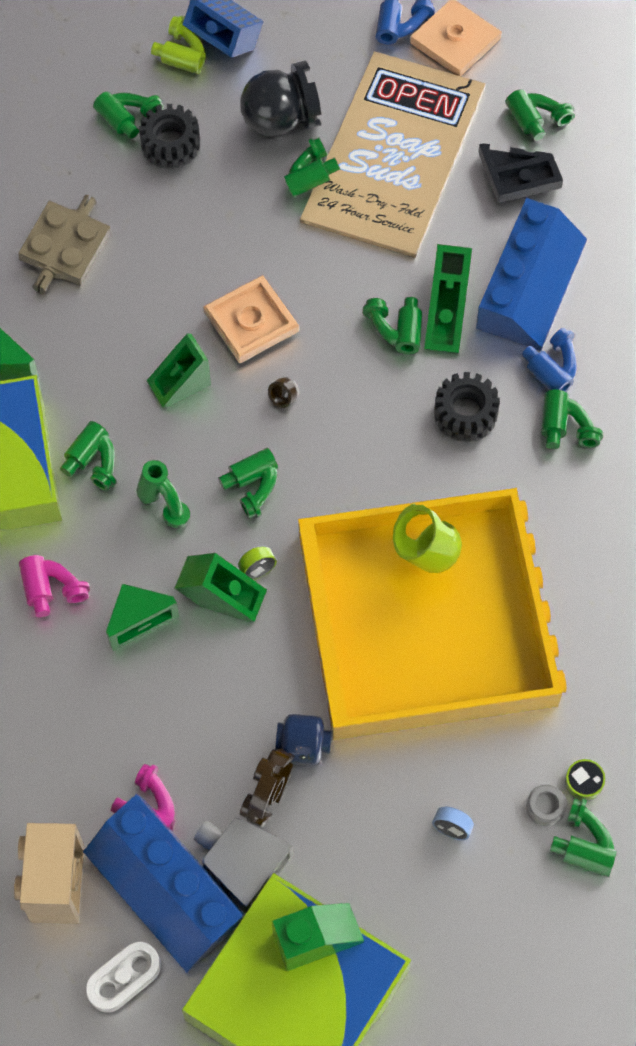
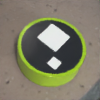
(257, 562)
(585, 779)

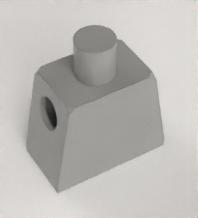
(242, 858)

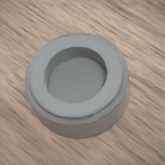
(546, 805)

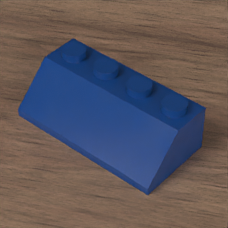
(531, 276)
(163, 883)

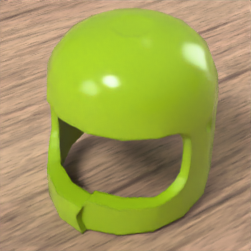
(436, 546)

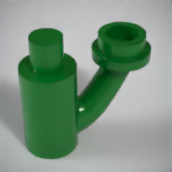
(112, 110)
(524, 110)
(307, 175)
(409, 324)
(554, 421)
(84, 448)
(248, 471)
(153, 484)
(587, 855)

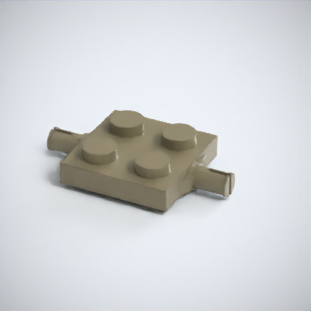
(64, 243)

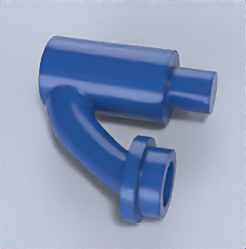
(389, 19)
(546, 369)

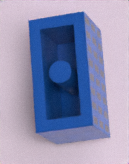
(224, 25)

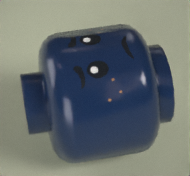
(304, 738)

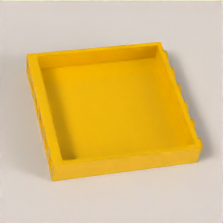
(425, 645)

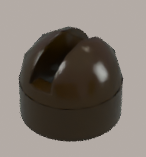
(279, 388)

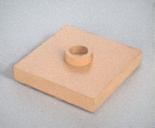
(455, 37)
(251, 319)

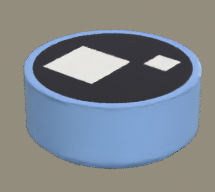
(453, 823)

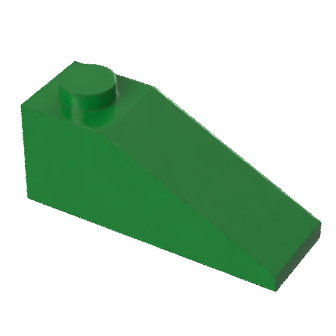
(448, 298)

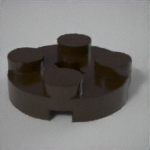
(272, 781)

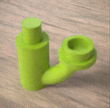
(180, 56)

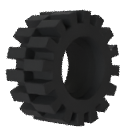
(169, 120)
(471, 389)

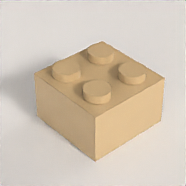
(51, 873)

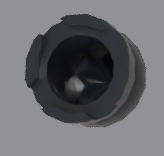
(278, 101)

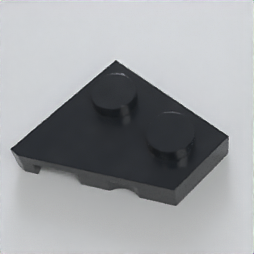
(519, 172)

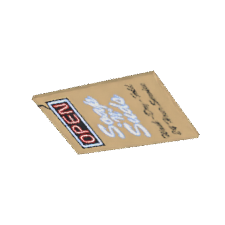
(394, 154)

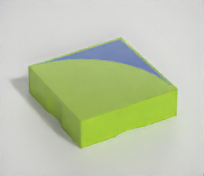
(26, 471)
(257, 1002)

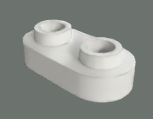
(121, 975)

